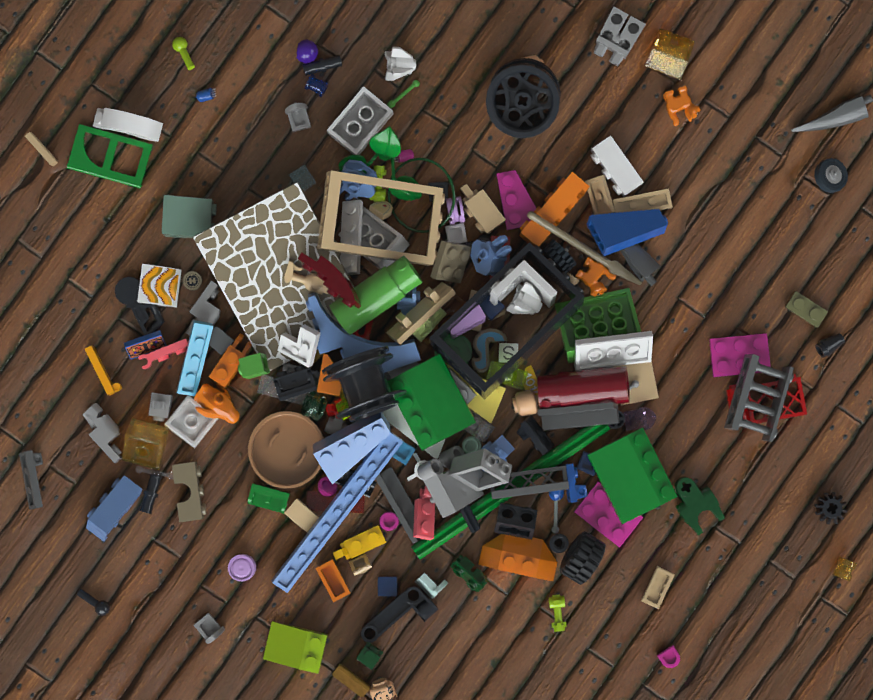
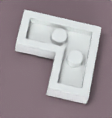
(301, 349)

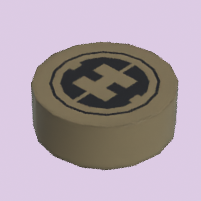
(192, 281)

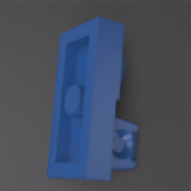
(575, 491)

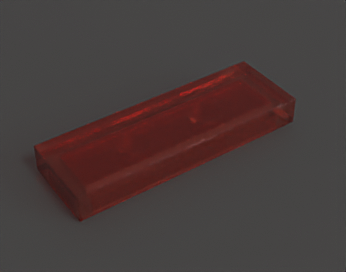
(318, 502)

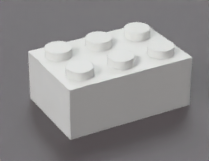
(360, 121)

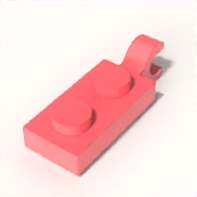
(163, 353)
(424, 516)

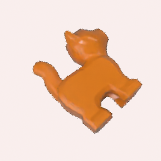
(680, 103)
(592, 276)

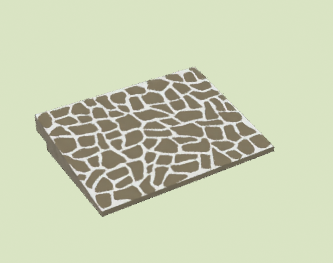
(250, 263)

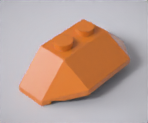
(519, 556)

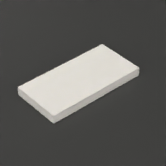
(613, 350)

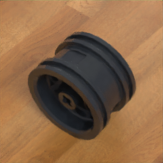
(528, 89)

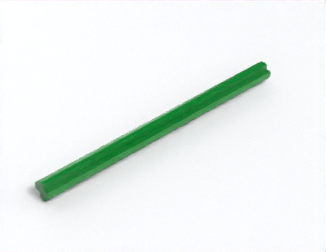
(487, 504)

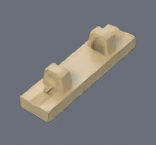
(417, 316)

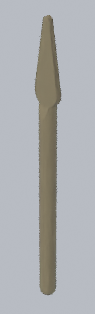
(613, 266)

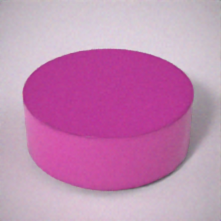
(326, 488)
(389, 521)

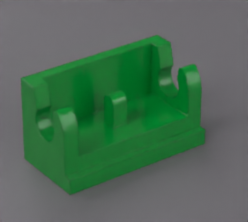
(268, 498)

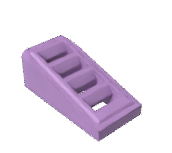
(470, 321)

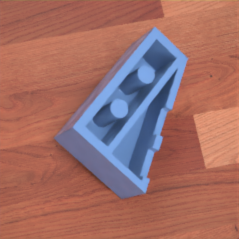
(113, 507)

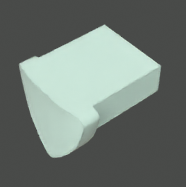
(429, 586)

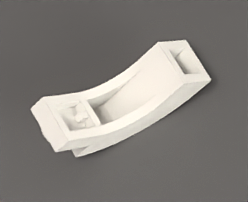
(128, 123)

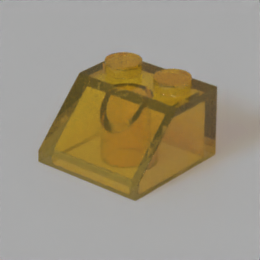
(145, 443)

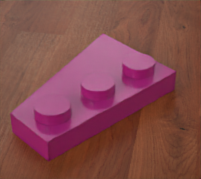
(514, 199)

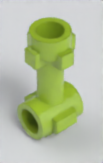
(380, 194)
(557, 602)

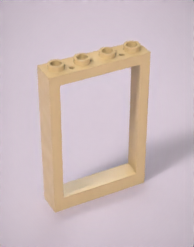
(330, 208)

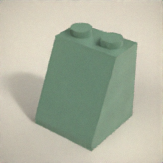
(186, 216)

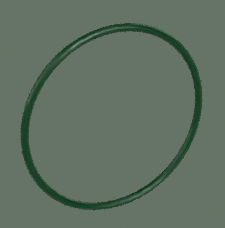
(453, 192)

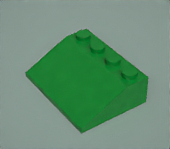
(432, 402)
(632, 475)

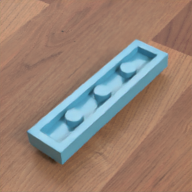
(194, 358)

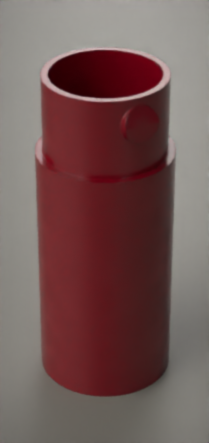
(584, 387)

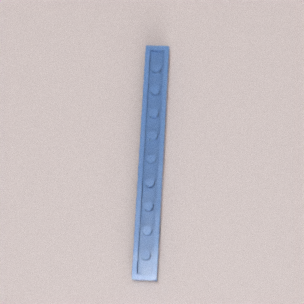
(336, 512)

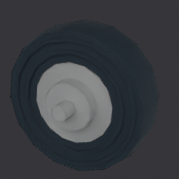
(831, 175)

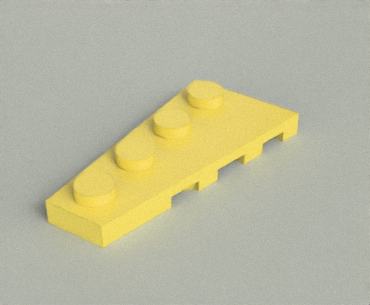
(488, 407)

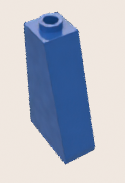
(625, 229)

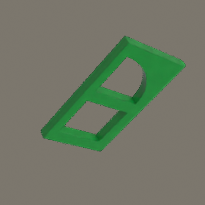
(80, 161)

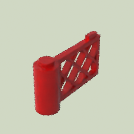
(748, 413)

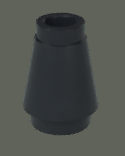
(828, 345)
(559, 549)

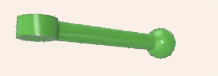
(391, 103)

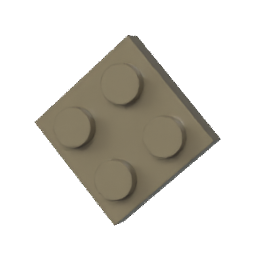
(451, 262)

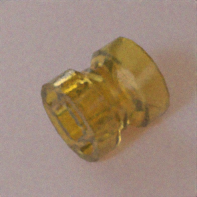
(844, 569)

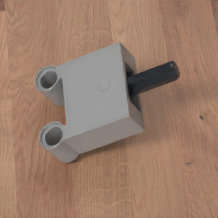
(447, 491)

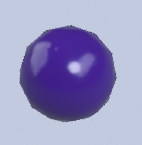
(307, 51)

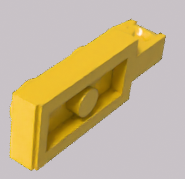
(361, 543)

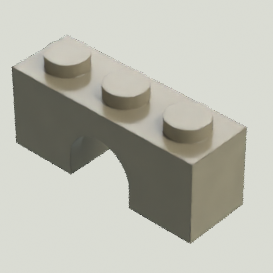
(189, 474)

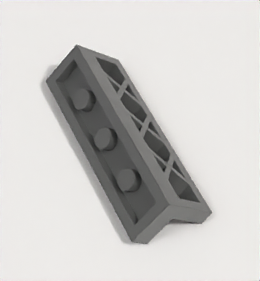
(579, 416)
(525, 490)
(398, 500)

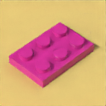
(729, 353)
(600, 514)

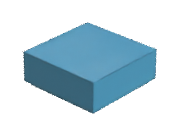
(404, 453)

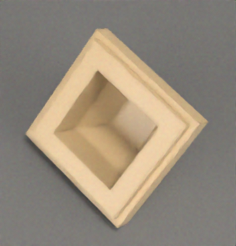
(360, 564)

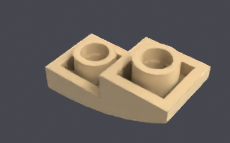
(302, 515)

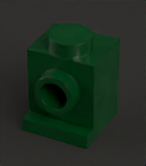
(369, 655)

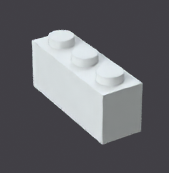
(616, 167)

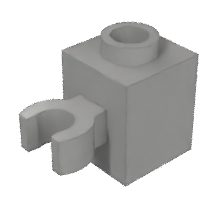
(160, 406)

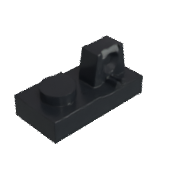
(531, 429)

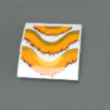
(159, 285)

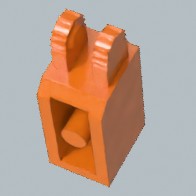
(228, 364)

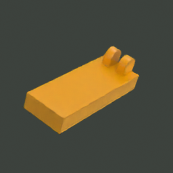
(109, 387)

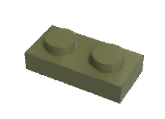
(806, 309)

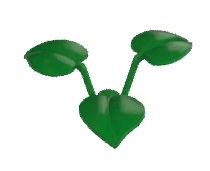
(387, 147)

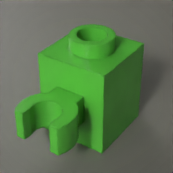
(253, 366)

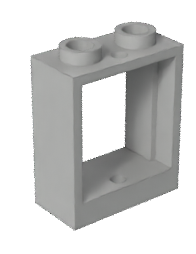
(467, 470)

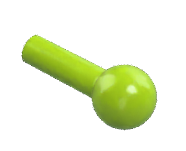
(180, 44)

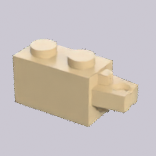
(482, 209)

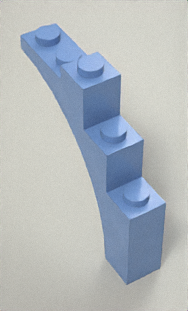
(334, 336)

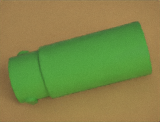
(377, 294)

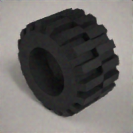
(582, 557)

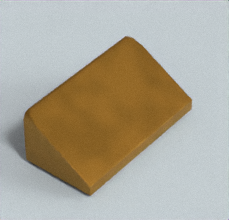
(351, 680)

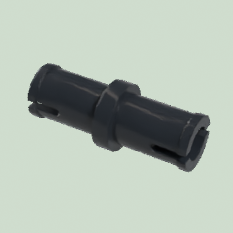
(322, 65)
(150, 494)

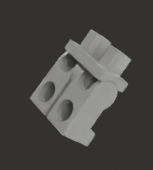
(617, 42)

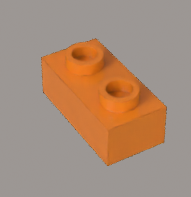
(333, 580)

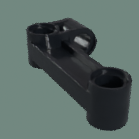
(396, 609)

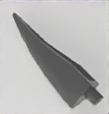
(843, 114)
(641, 263)

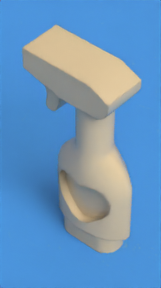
(310, 281)

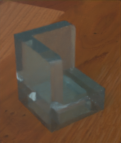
(303, 177)

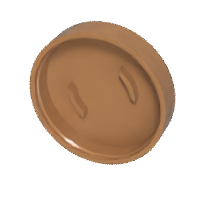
(283, 449)

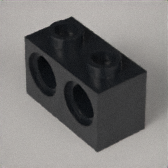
(515, 524)

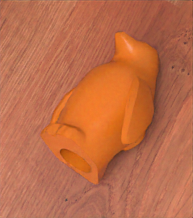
(216, 403)

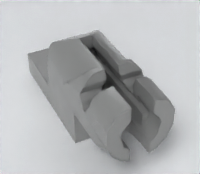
(203, 309)
(104, 431)

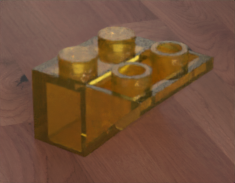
(670, 53)

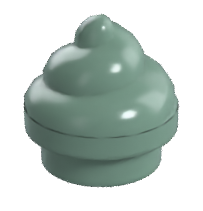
(471, 444)

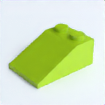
(295, 647)

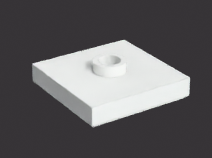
(189, 423)

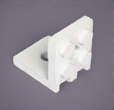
(522, 273)

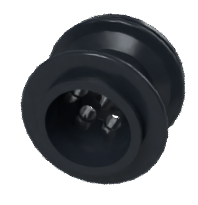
(364, 383)

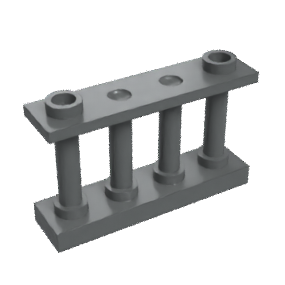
(740, 398)

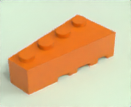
(555, 209)

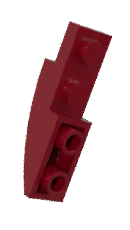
(333, 279)

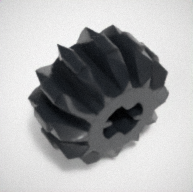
(836, 511)

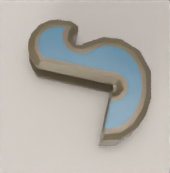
(481, 347)

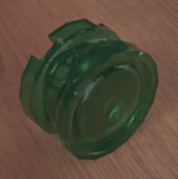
(314, 405)

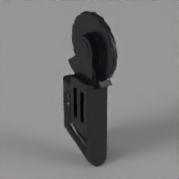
(127, 293)

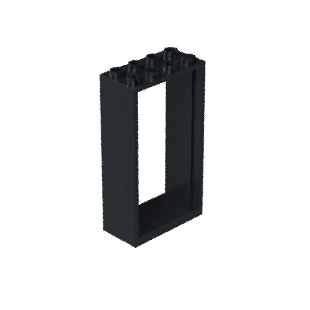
(548, 266)

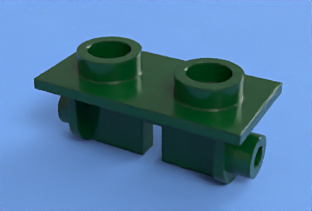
(462, 568)

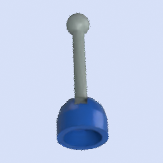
(556, 496)

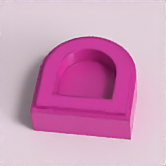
(669, 657)

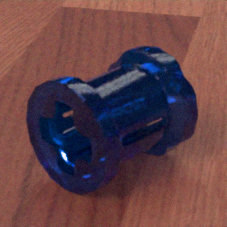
(316, 85)

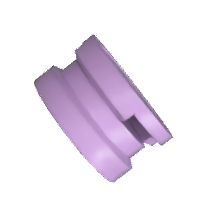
(455, 217)
(242, 567)

